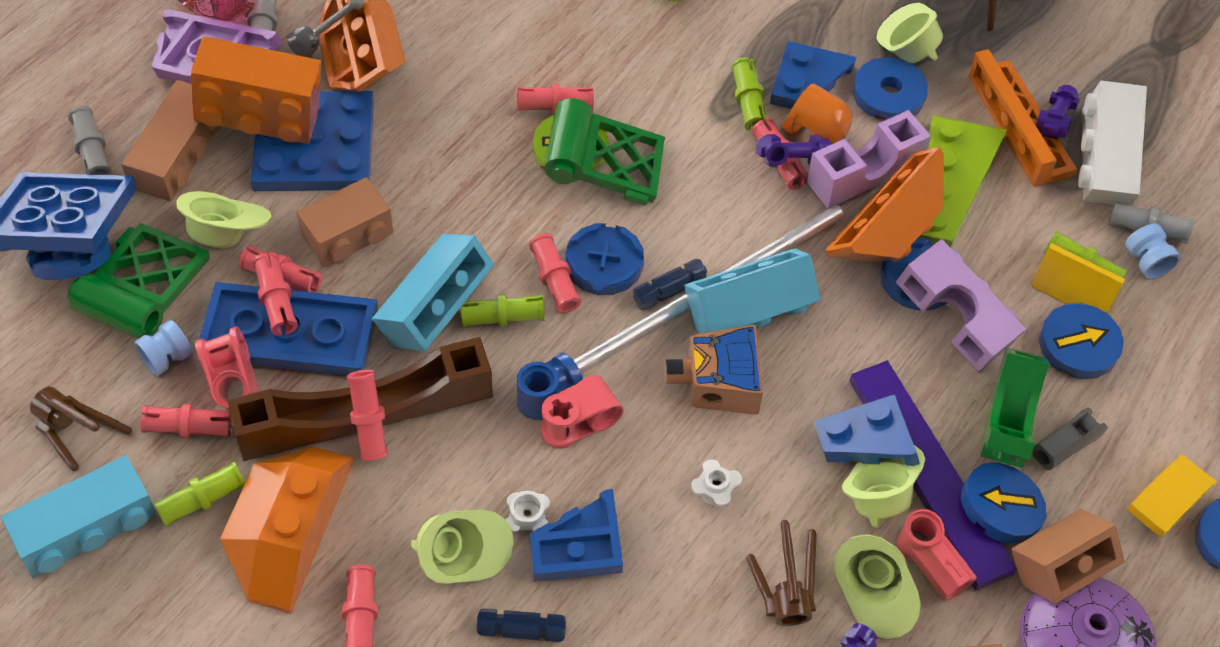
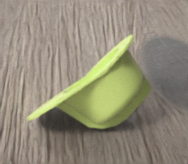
(911, 33)
(219, 220)
(883, 488)
(463, 546)
(878, 585)

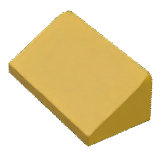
(1076, 280)

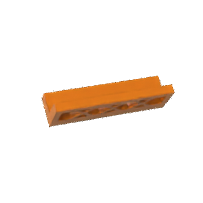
(1018, 112)

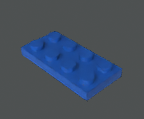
(330, 333)

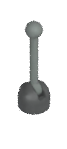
(306, 40)

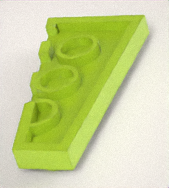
(967, 159)

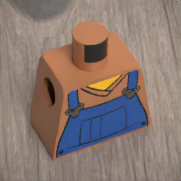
(721, 370)

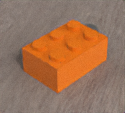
(255, 90)

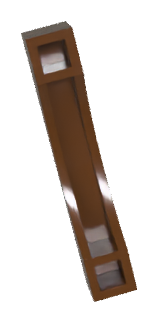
(287, 420)

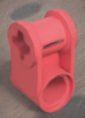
(224, 362)
(581, 410)

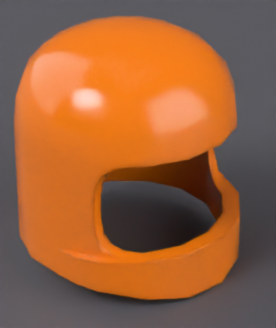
(820, 114)

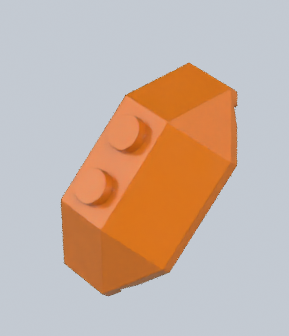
(360, 45)
(895, 213)
(283, 522)

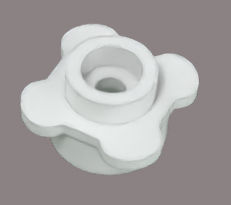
(711, 493)
(525, 501)

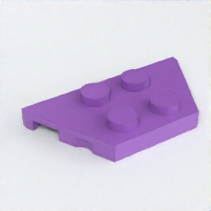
(183, 36)

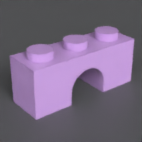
(843, 173)
(944, 277)

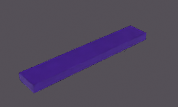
(938, 482)

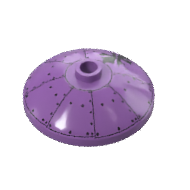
(1068, 622)

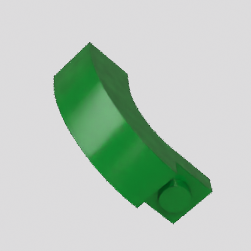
(1013, 408)

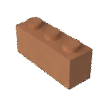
(168, 146)

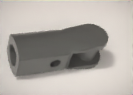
(1067, 440)

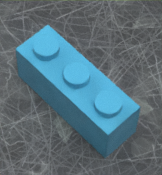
(433, 292)
(754, 292)
(79, 516)

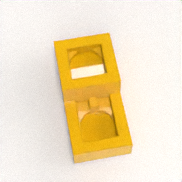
(1171, 495)

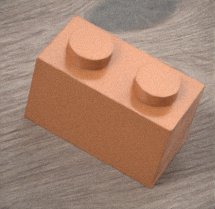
(345, 222)
(1068, 555)

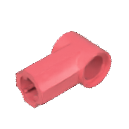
(934, 557)

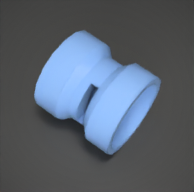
(1153, 252)
(163, 347)

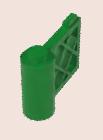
(573, 152)
(120, 300)

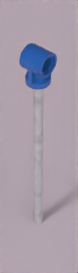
(565, 372)

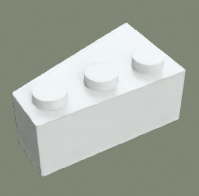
(1112, 143)

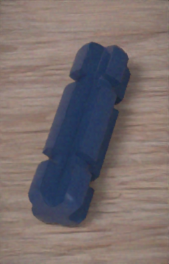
(669, 283)
(521, 625)

